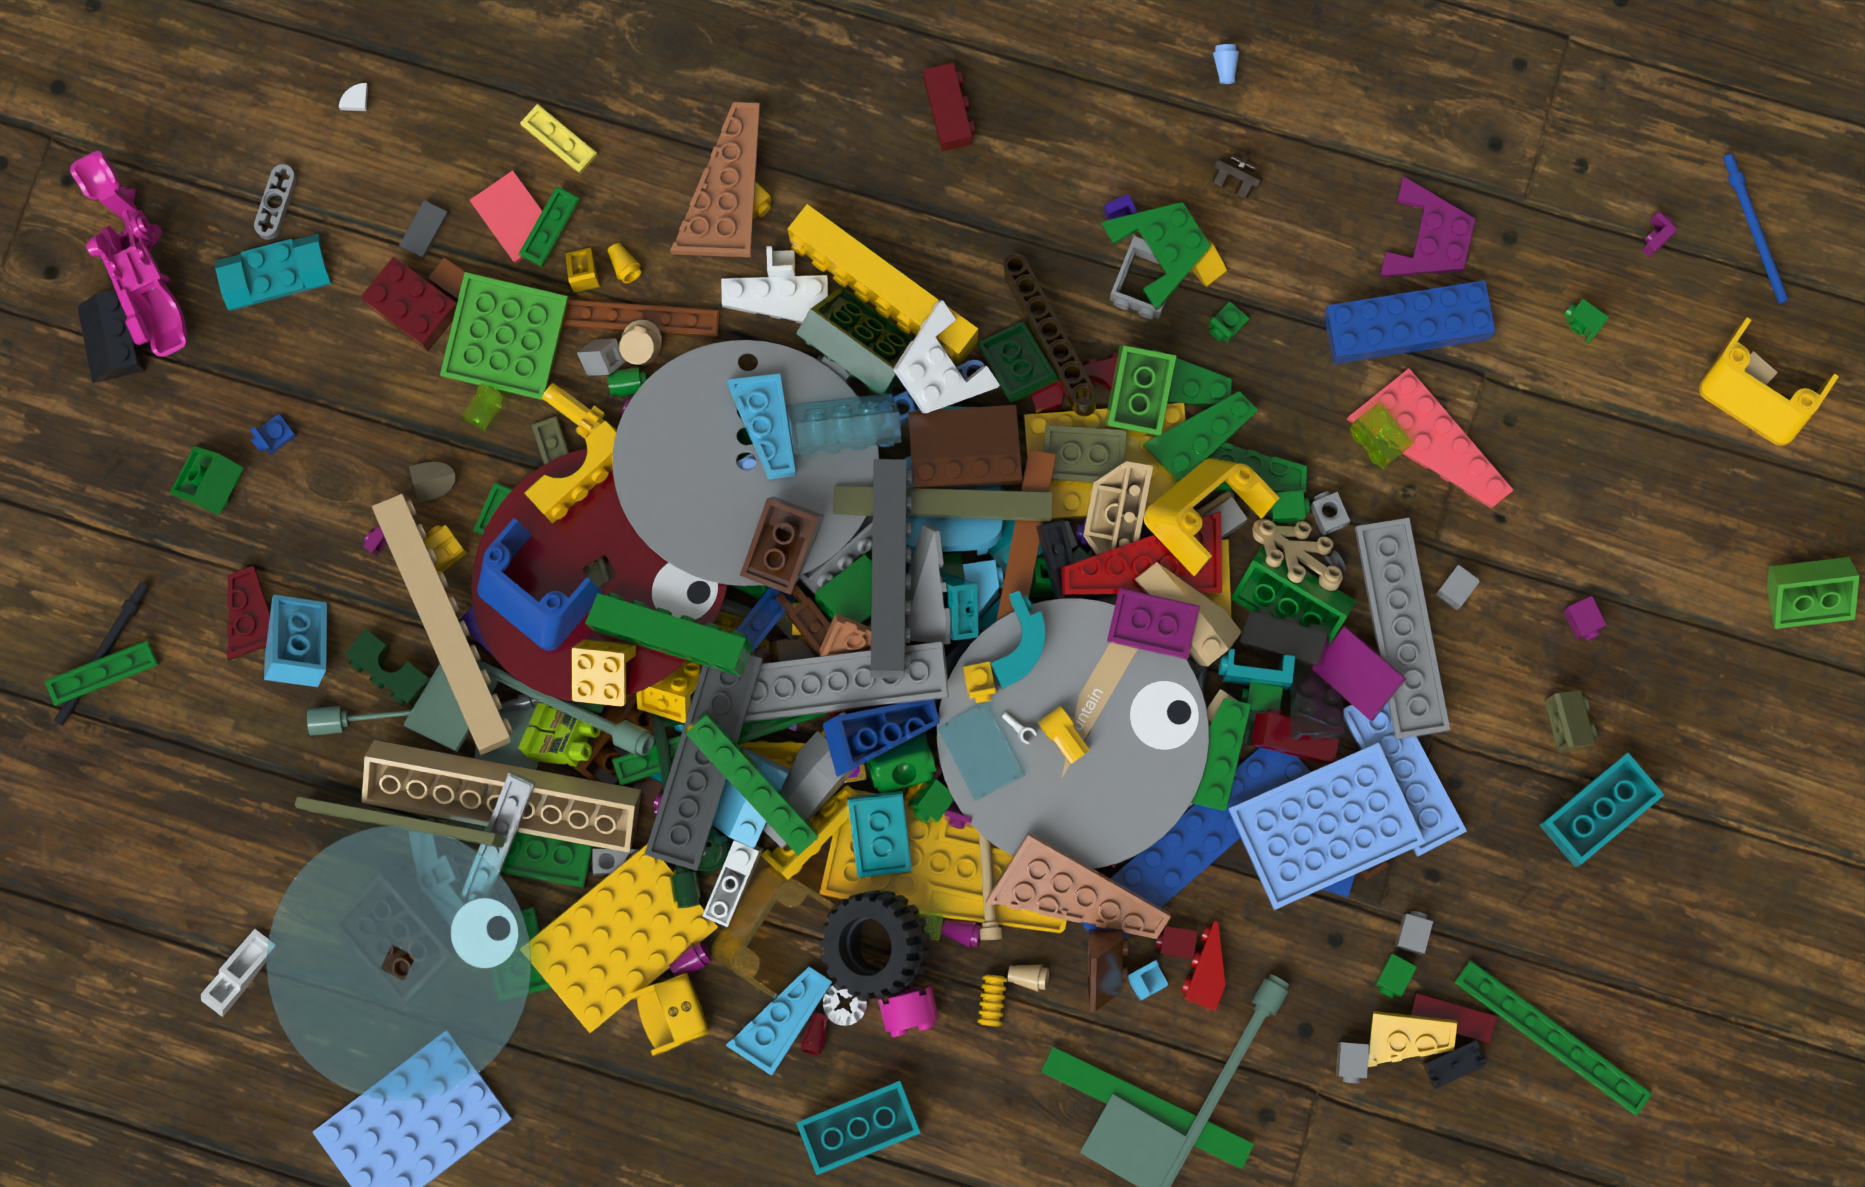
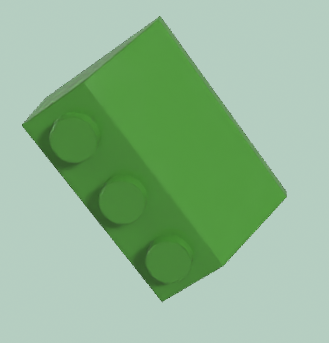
(1812, 592)

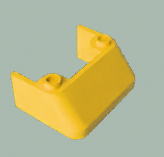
(1754, 402)
(1176, 521)

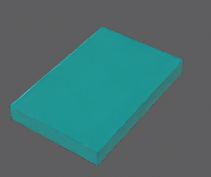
(879, 834)

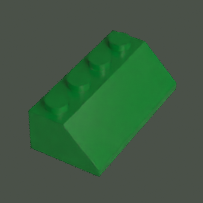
(1306, 601)

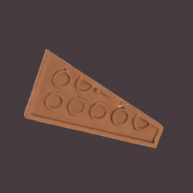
(724, 199)

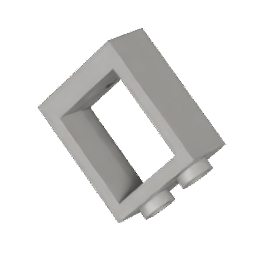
(1139, 248)

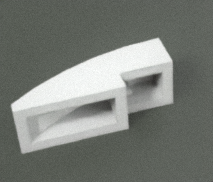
(236, 973)

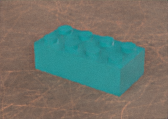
(1601, 810)
(858, 1128)

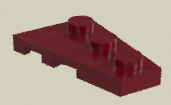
(247, 613)

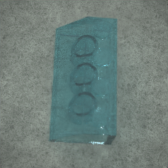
(843, 424)

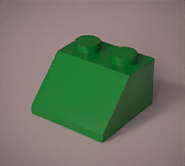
(207, 480)

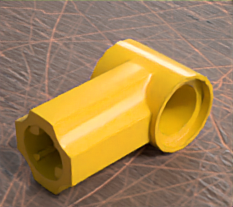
(1060, 729)

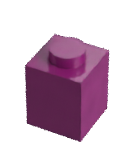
(1585, 619)

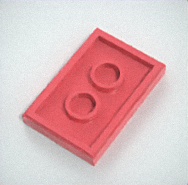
(508, 213)

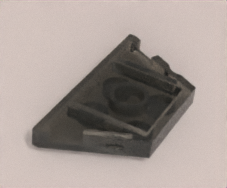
(1314, 705)

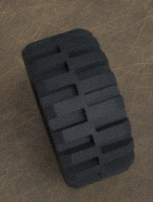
(843, 949)

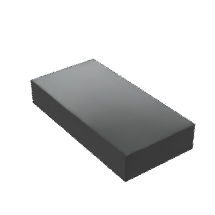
(423, 229)

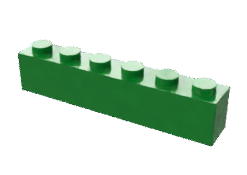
(670, 634)
(751, 782)

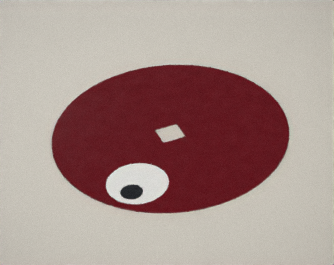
(555, 562)

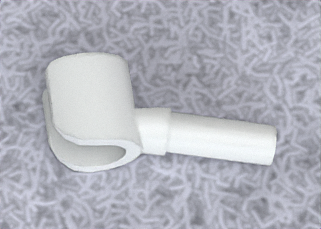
(1018, 727)

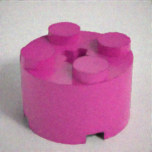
(909, 1010)

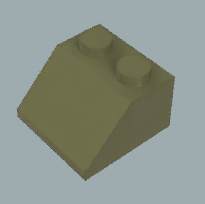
(1570, 721)

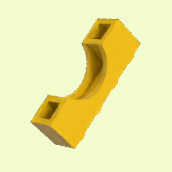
(557, 495)

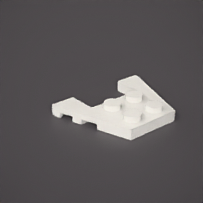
(929, 371)

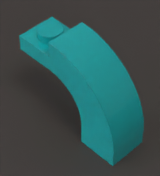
(1022, 660)

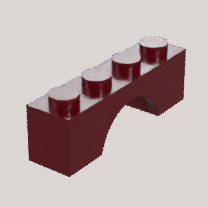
(1051, 397)

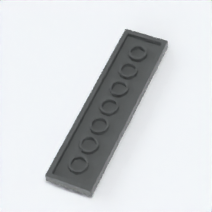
(694, 781)

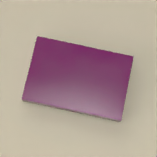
(1153, 623)
(1359, 673)

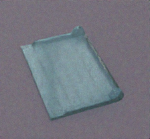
(980, 751)

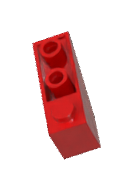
(1208, 977)

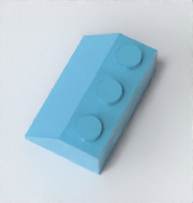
(736, 815)

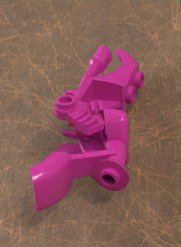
(129, 259)

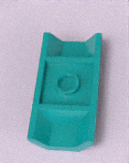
(272, 272)

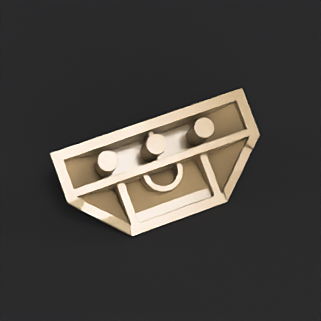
(1117, 507)

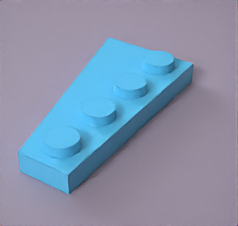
(779, 1024)

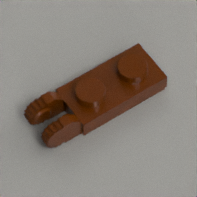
(806, 618)

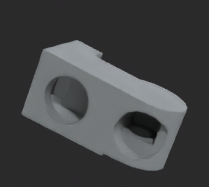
(608, 860)

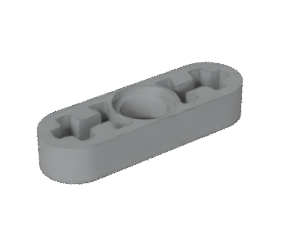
(288, 186)

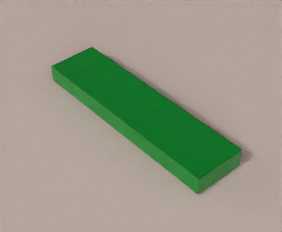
(101, 673)

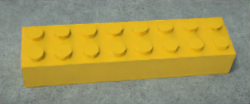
(875, 280)

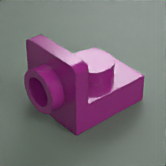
(1664, 231)

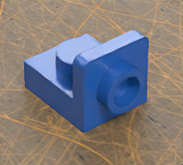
(272, 435)

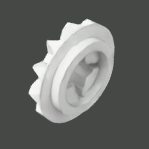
(841, 1016)

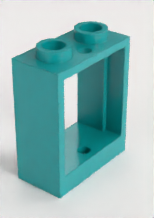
(959, 596)

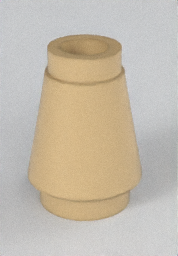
(1029, 976)

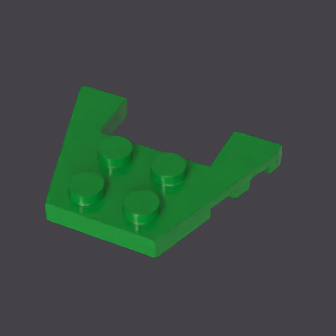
(1172, 239)

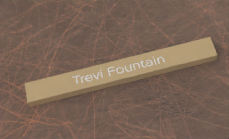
(1099, 688)

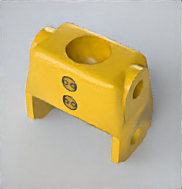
(671, 1013)

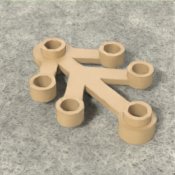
(1270, 534)

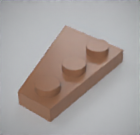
(846, 637)

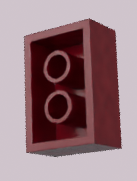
(410, 303)

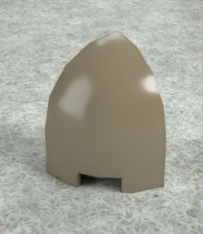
(431, 480)

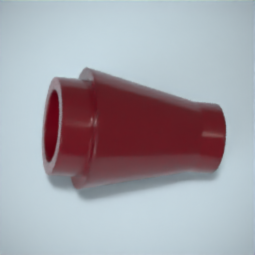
(814, 1036)

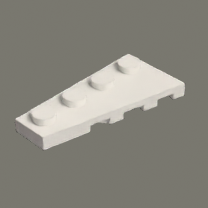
(775, 296)

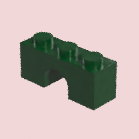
(368, 654)

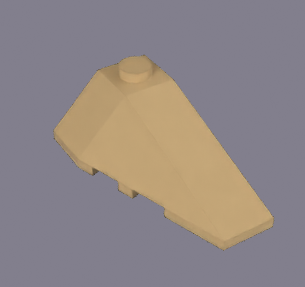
(1214, 627)

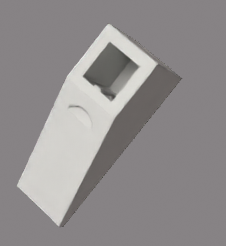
(732, 882)

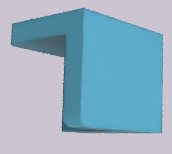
(1147, 980)

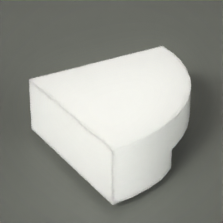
(355, 98)

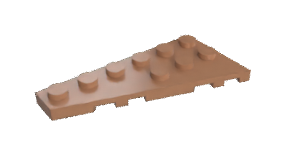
(1066, 889)

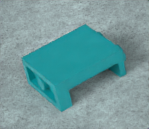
(1244, 675)

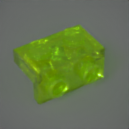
(1380, 436)

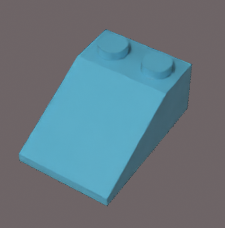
(296, 641)

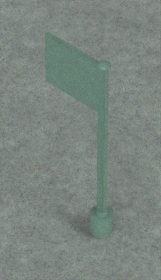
(441, 720)
(1147, 1149)

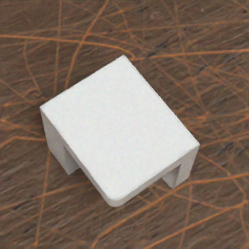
(780, 263)

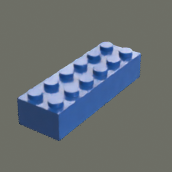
(1409, 322)

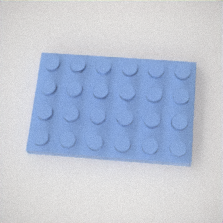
(1326, 826)
(411, 1139)

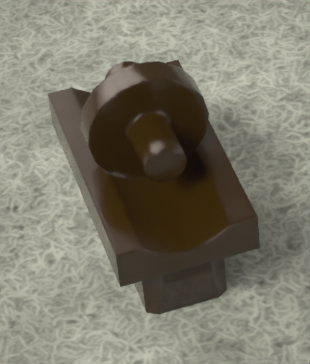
(1225, 171)

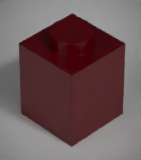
(1177, 942)

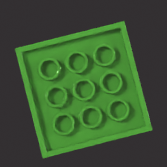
(504, 336)

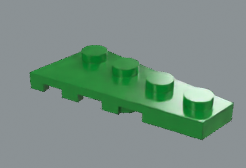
(1275, 472)

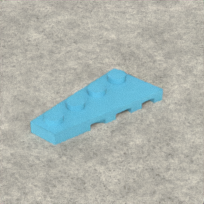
(765, 418)

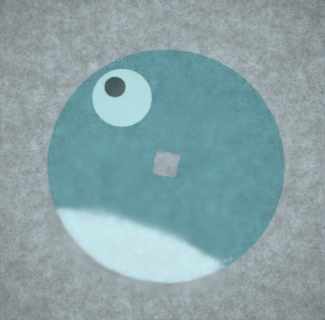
(462, 988)

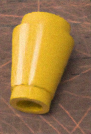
(624, 264)

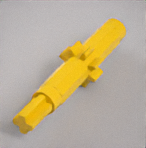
(585, 418)

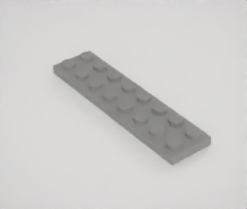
(1402, 626)
(845, 684)

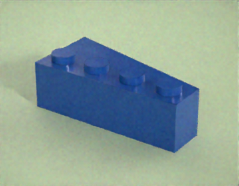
(871, 732)

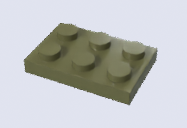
(1084, 452)

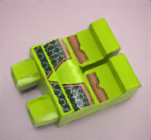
(556, 737)

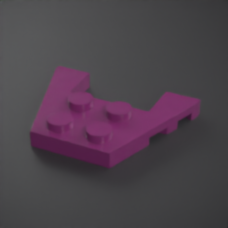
(1441, 237)

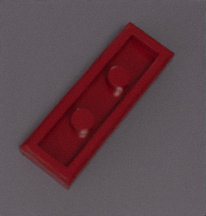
(1470, 1022)

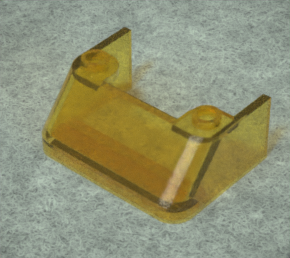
(732, 942)

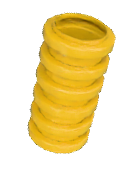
(992, 1000)

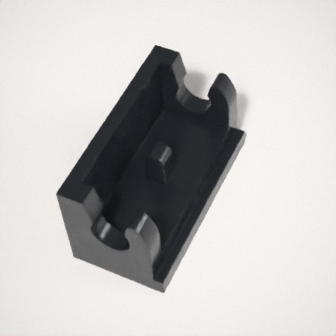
(1454, 1064)

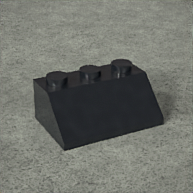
(107, 338)

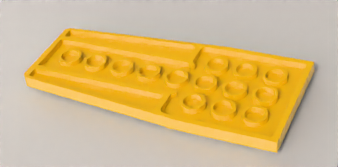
(942, 878)

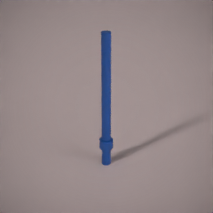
(1737, 181)

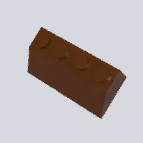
(600, 764)

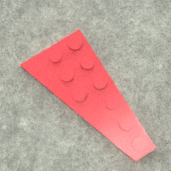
(1438, 439)

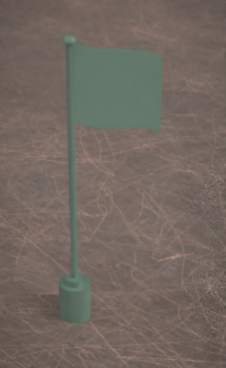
(333, 720)

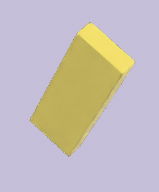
(558, 139)

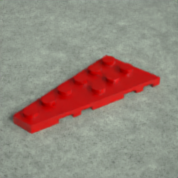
(1121, 565)

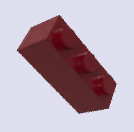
(948, 106)
(1273, 733)

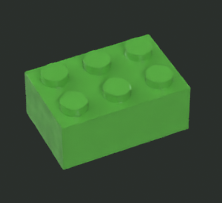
(1140, 390)

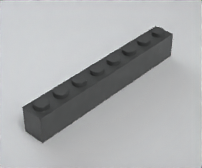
(888, 569)

